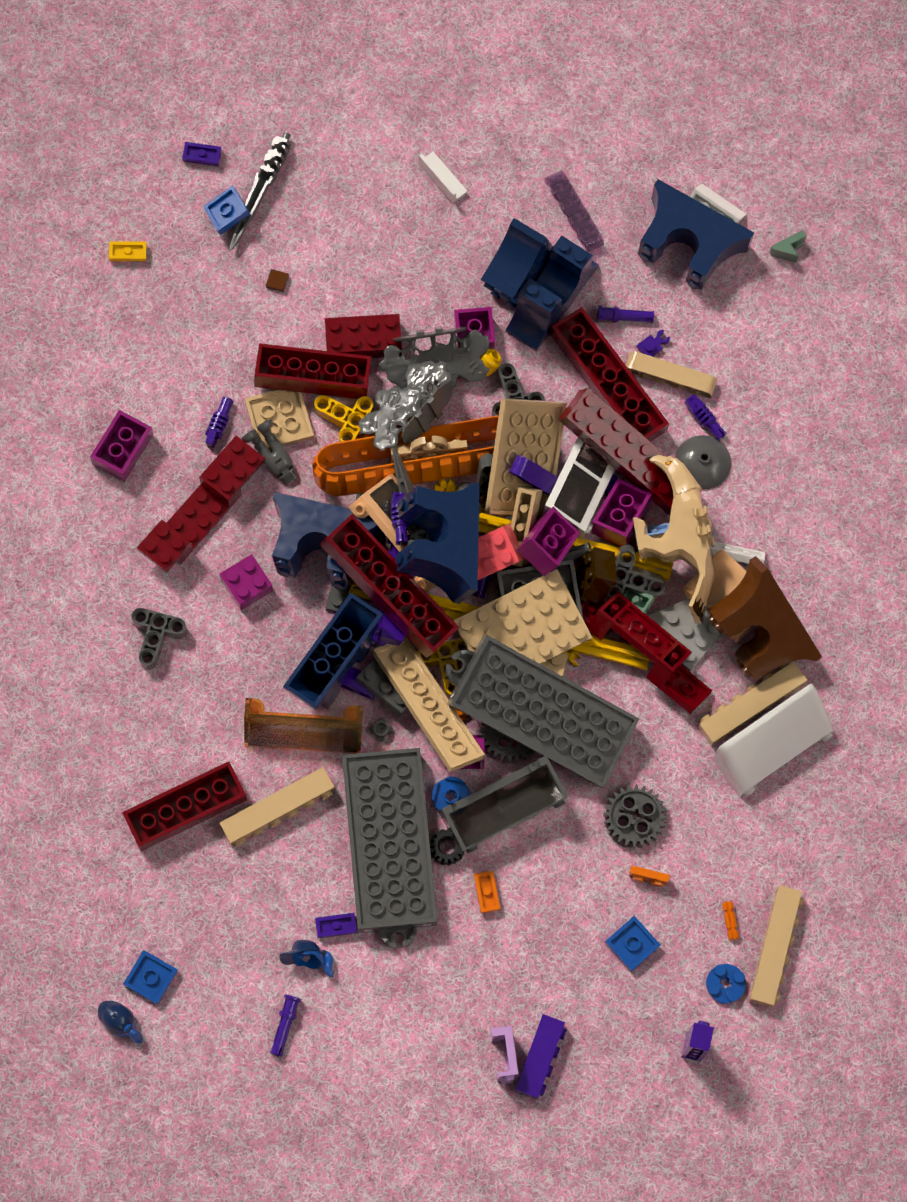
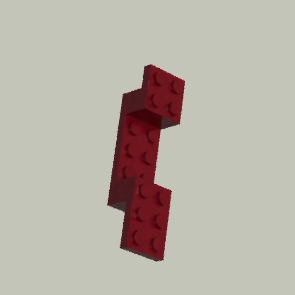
(205, 507)
(654, 643)

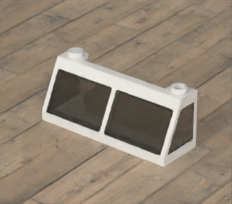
(580, 487)

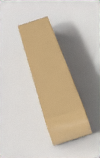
(670, 373)

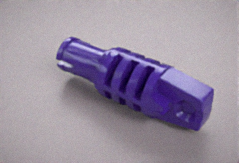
(704, 416)
(218, 422)
(399, 525)

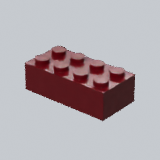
(363, 334)

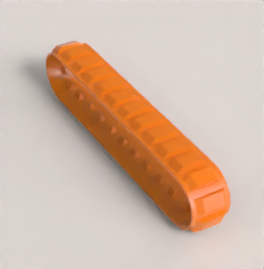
(418, 470)

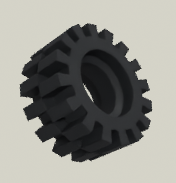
(436, 853)

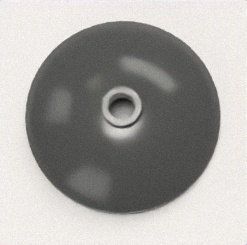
(708, 472)

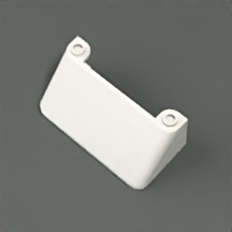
(774, 740)

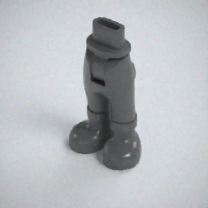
(277, 461)

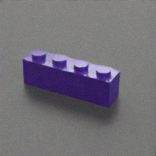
(698, 1041)
(540, 1056)

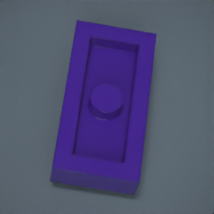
(201, 154)
(335, 925)

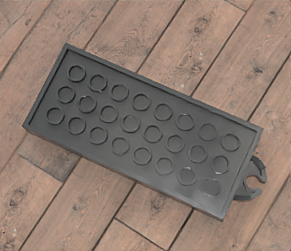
(540, 709)
(389, 843)

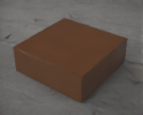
(277, 280)

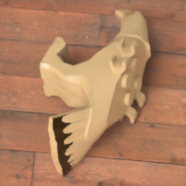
(687, 535)

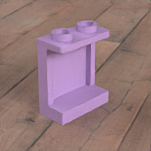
(506, 1035)

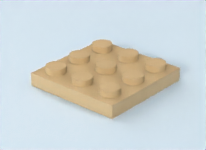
(287, 413)

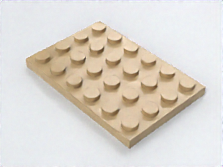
(525, 430)
(532, 620)

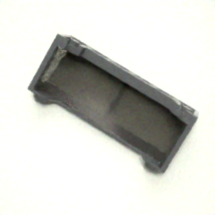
(503, 804)

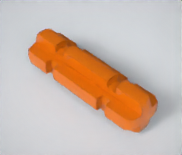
(730, 920)

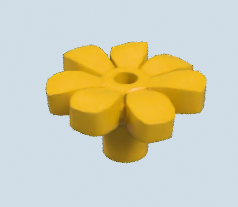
(444, 486)

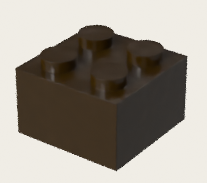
(596, 575)

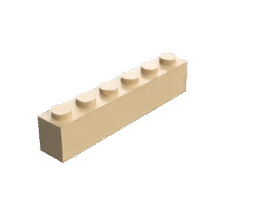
(752, 703)
(277, 807)
(775, 946)

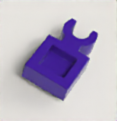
(652, 346)

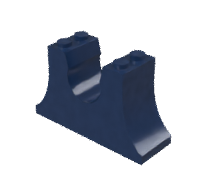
(695, 224)
(519, 257)
(548, 298)
(304, 527)
(453, 528)
(334, 652)

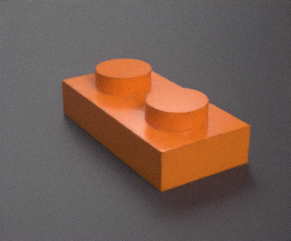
(640, 874)
(486, 892)

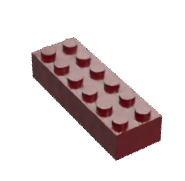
(312, 371)
(184, 806)

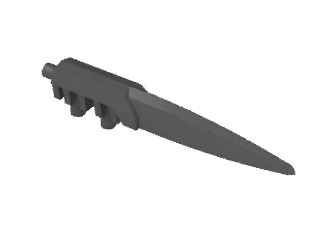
(263, 179)
(405, 486)

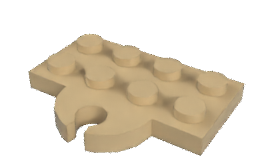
(420, 449)

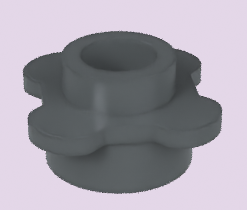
(386, 729)

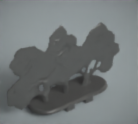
(460, 361)
(400, 404)

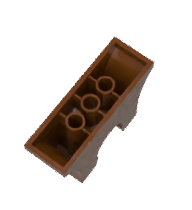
(779, 631)

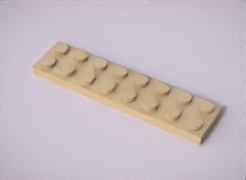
(428, 705)

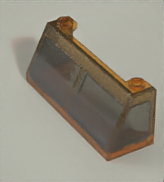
(303, 730)

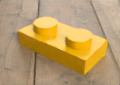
(128, 251)

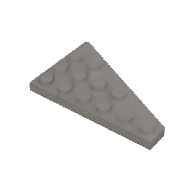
(680, 624)

